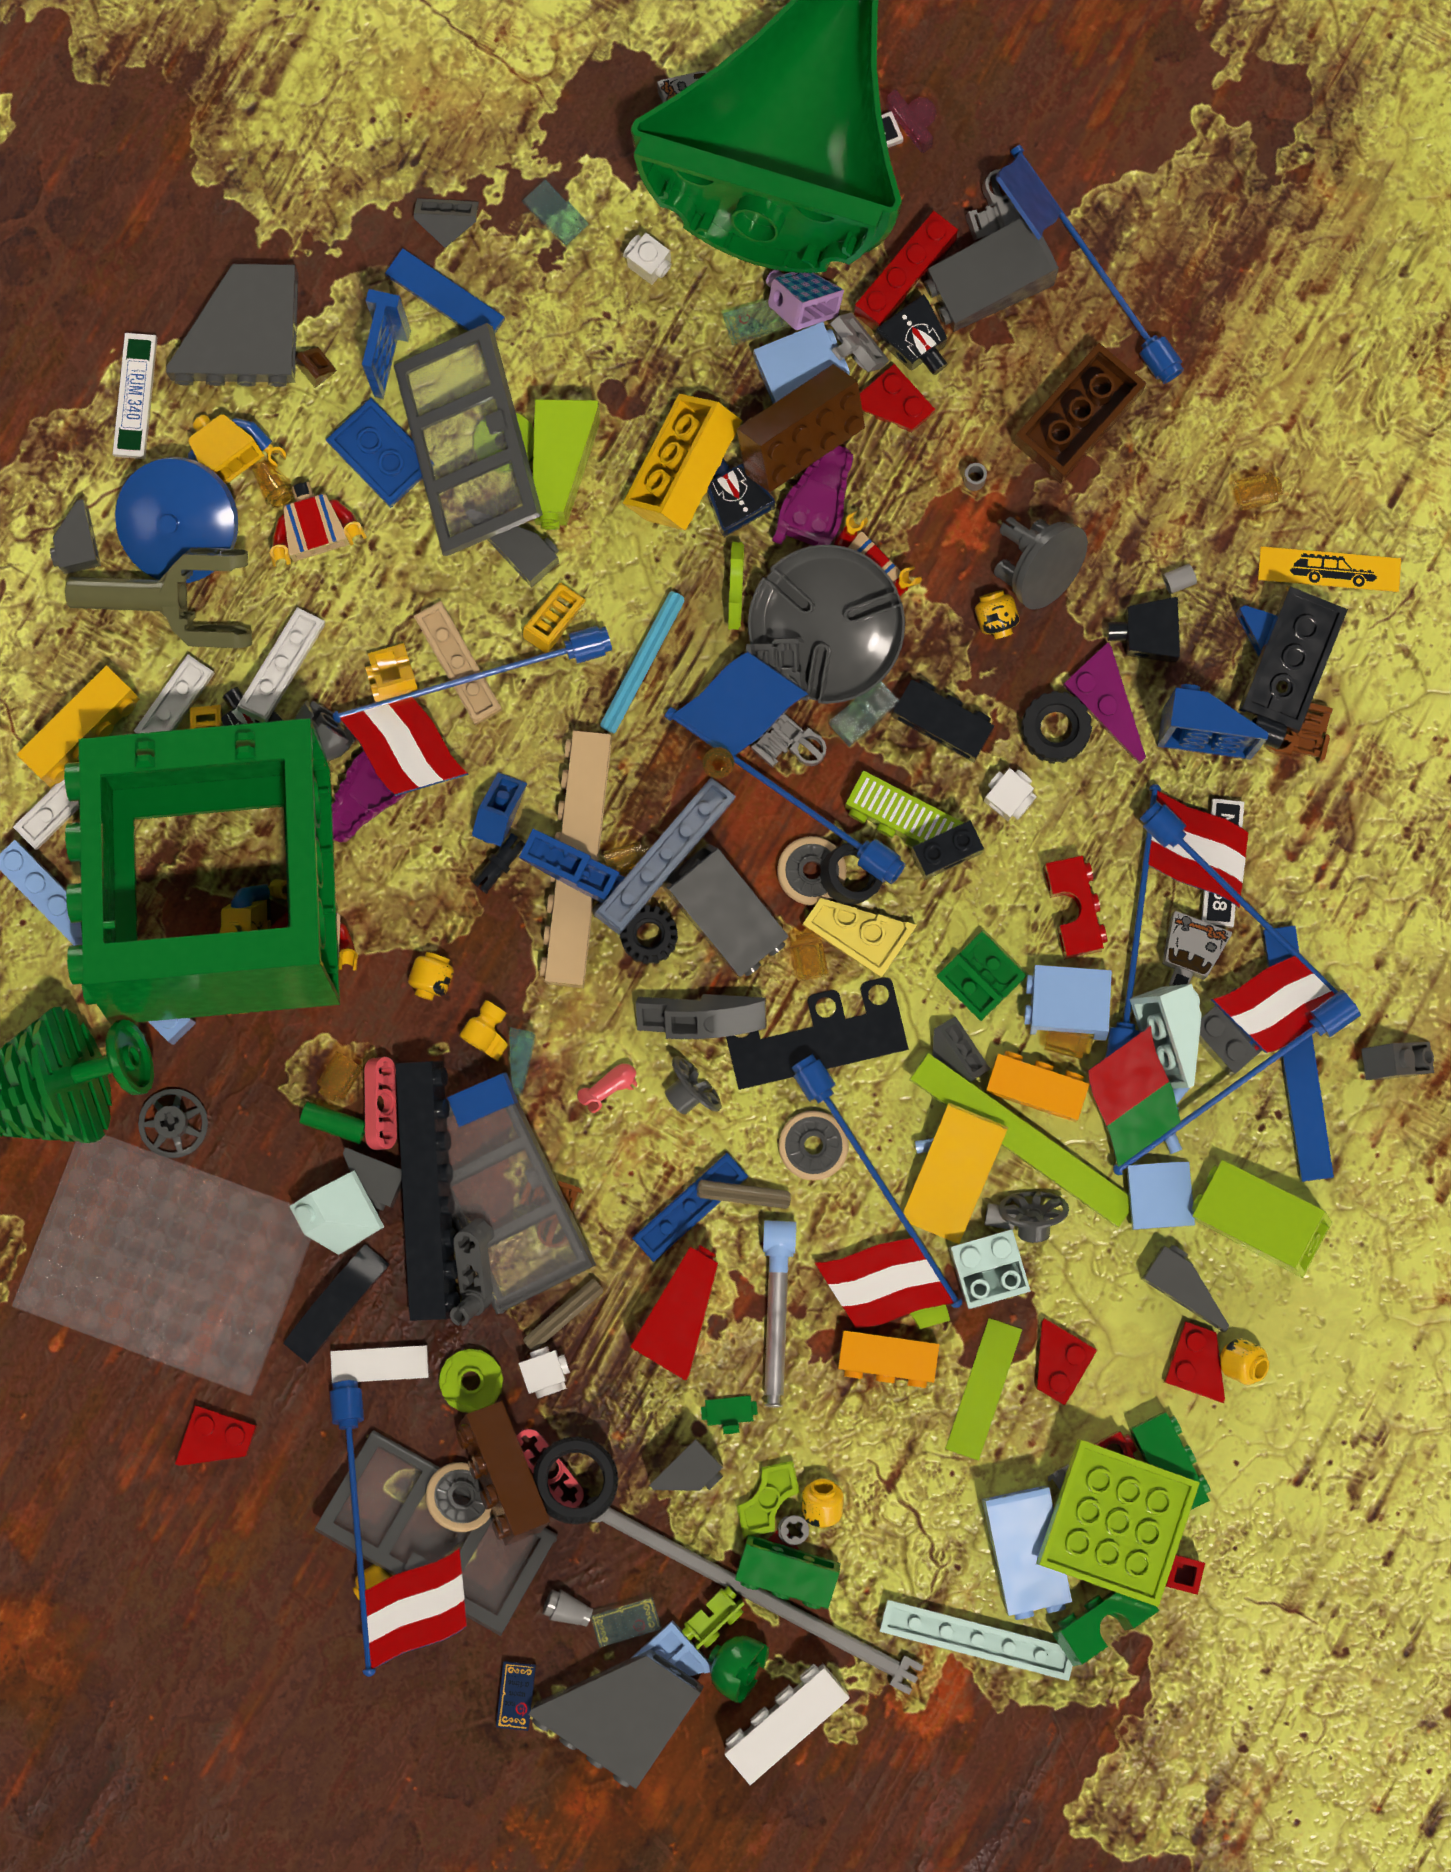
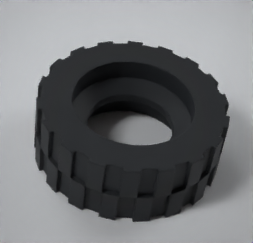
(1063, 704)

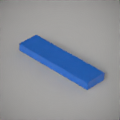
(441, 293)
(686, 1210)

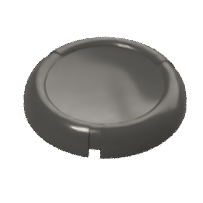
(843, 613)

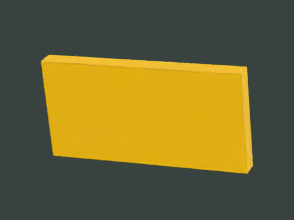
(954, 1173)

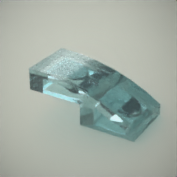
(555, 212)
(863, 713)

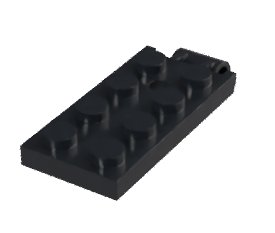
(1294, 653)

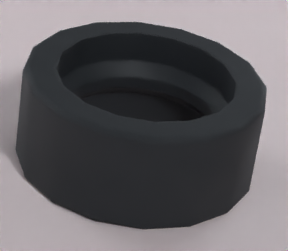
(834, 887)

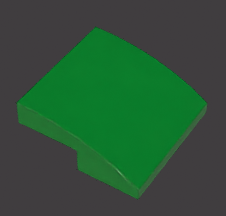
(982, 975)

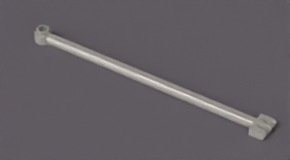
(765, 1599)

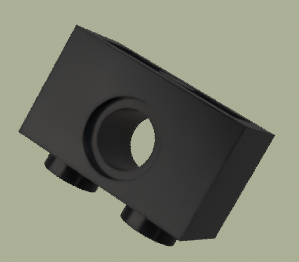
(947, 850)

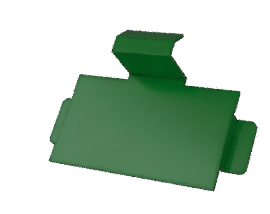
(729, 1412)

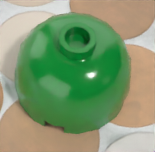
(737, 1665)

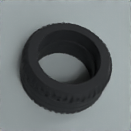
(610, 1479)

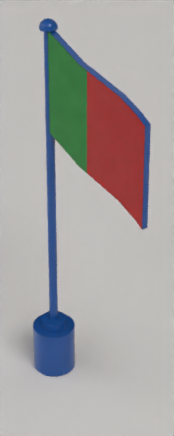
(1141, 1102)

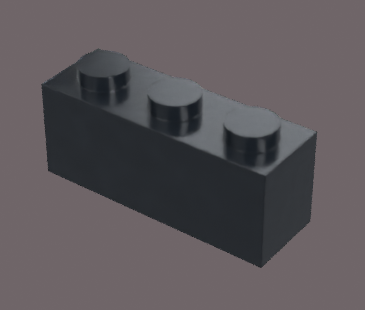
(943, 719)

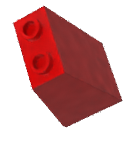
(677, 1319)

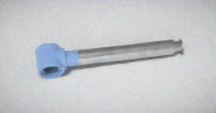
(779, 1245)

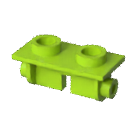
(706, 1627)

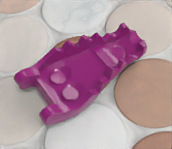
(816, 503)
(359, 799)

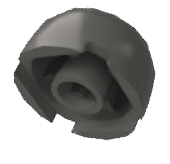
(331, 735)

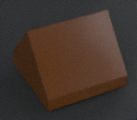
(315, 366)

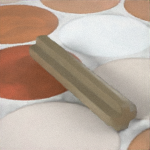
(743, 1194)
(563, 1315)

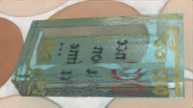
(752, 322)
(626, 1622)

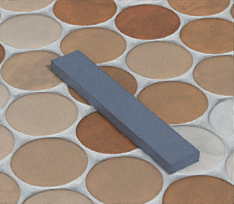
(664, 856)

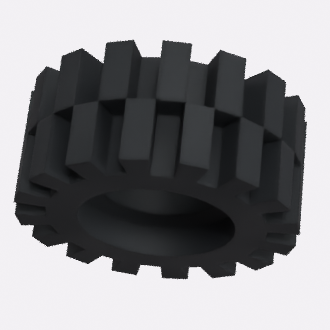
(663, 948)

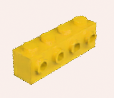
(87, 715)

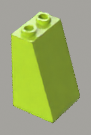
(561, 451)
(1261, 1217)

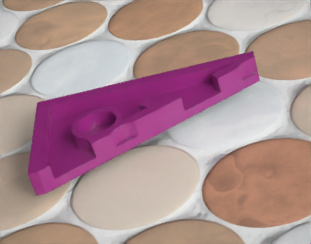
(1103, 693)

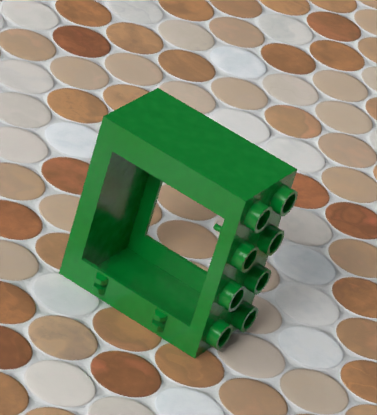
(191, 775)

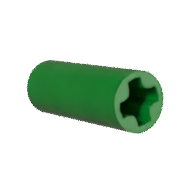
(333, 1122)

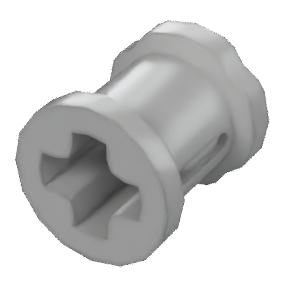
(803, 1528)

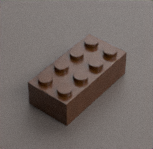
(1079, 413)
(801, 428)
(502, 1473)

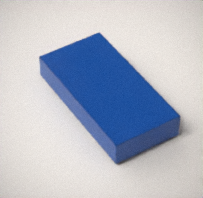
(482, 1099)

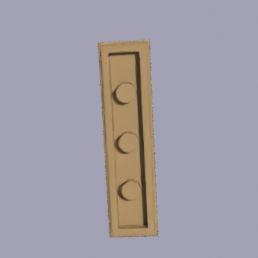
(457, 662)

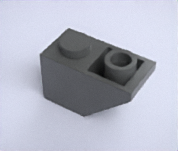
(1398, 1060)

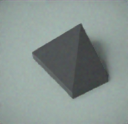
(445, 218)
(957, 1050)

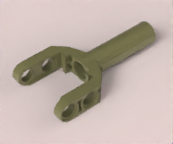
(166, 596)

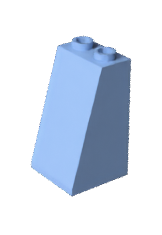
(1016, 1532)

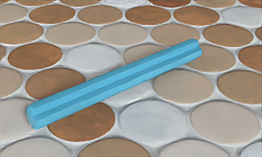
(642, 662)

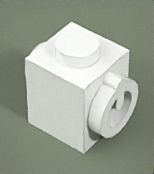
(647, 258)
(1010, 794)
(544, 1372)

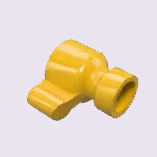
(481, 1031)

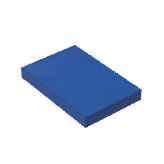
(378, 452)

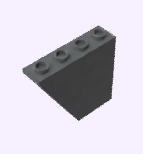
(243, 331)
(621, 1714)

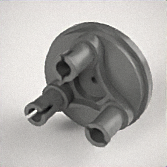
(1047, 562)

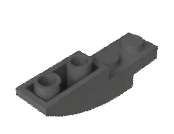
(701, 1019)

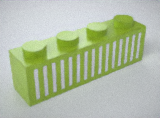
(896, 811)

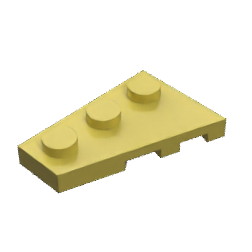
(859, 934)

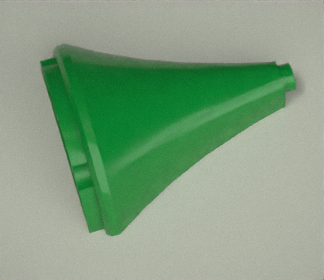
(781, 144)

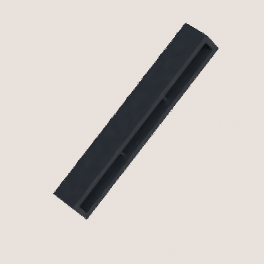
(427, 1189)

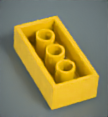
(682, 461)

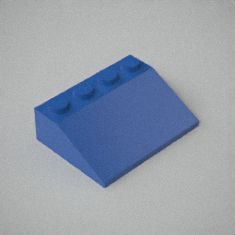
(1205, 724)

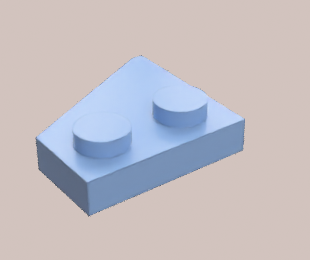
(678, 1650)

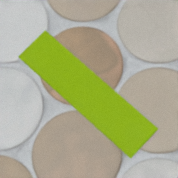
(983, 1389)

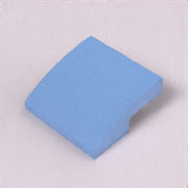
(1160, 1195)

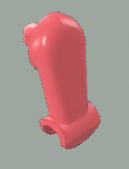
(617, 1079)

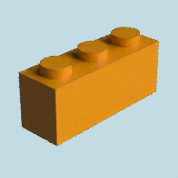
(1037, 1086)
(888, 1358)

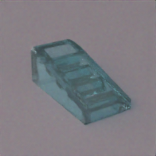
(521, 1051)

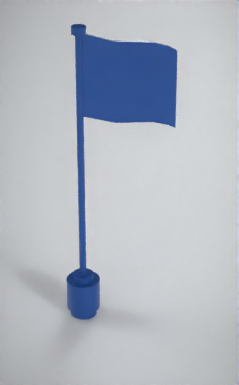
(1041, 212)
(738, 711)

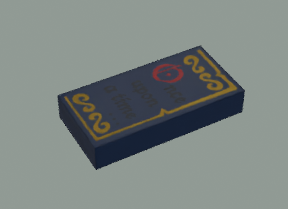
(516, 1695)

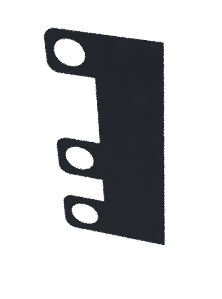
(830, 1039)

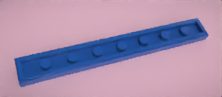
(1302, 1085)

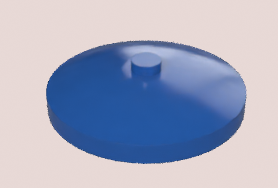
(171, 509)

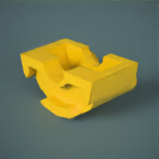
(390, 673)

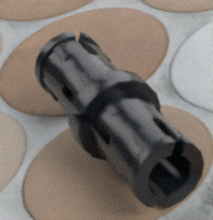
(498, 863)

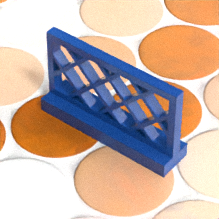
(387, 327)

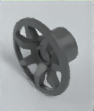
(687, 1092)
(172, 1123)
(1033, 1219)

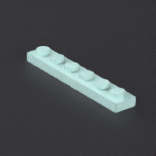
(975, 1639)

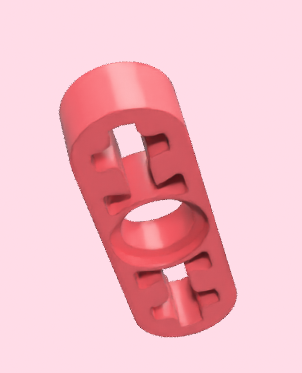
(388, 1125)
(570, 1483)

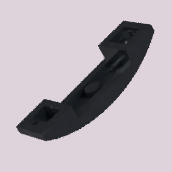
(335, 1303)

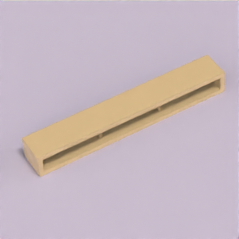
(582, 830)

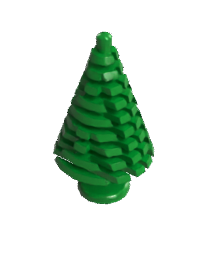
(59, 1081)

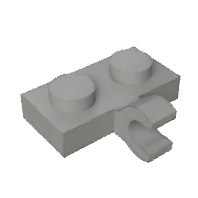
(857, 341)

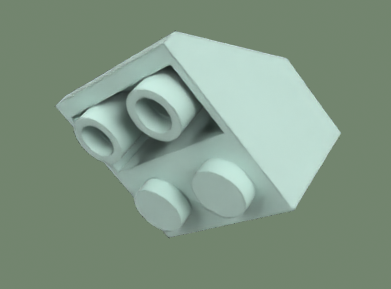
(989, 1269)

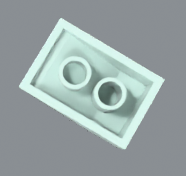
(1174, 1027)

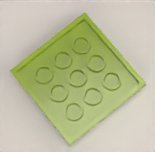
(1117, 1523)

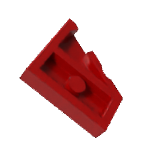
(896, 400)
(1061, 1362)
(1197, 1363)
(214, 1438)

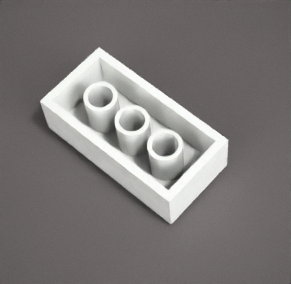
(786, 1723)

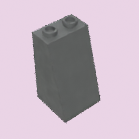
(991, 275)
(725, 910)

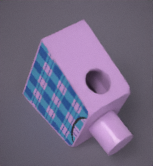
(803, 298)

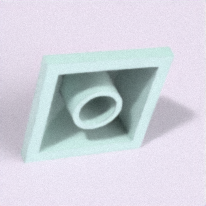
(338, 1214)

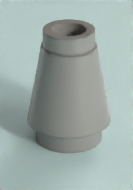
(566, 1609)

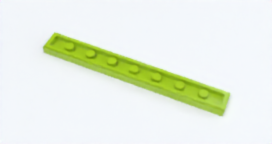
(1026, 1141)

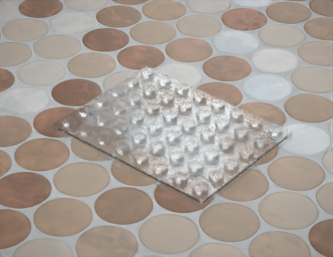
(165, 1262)

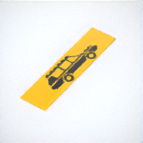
(1329, 569)

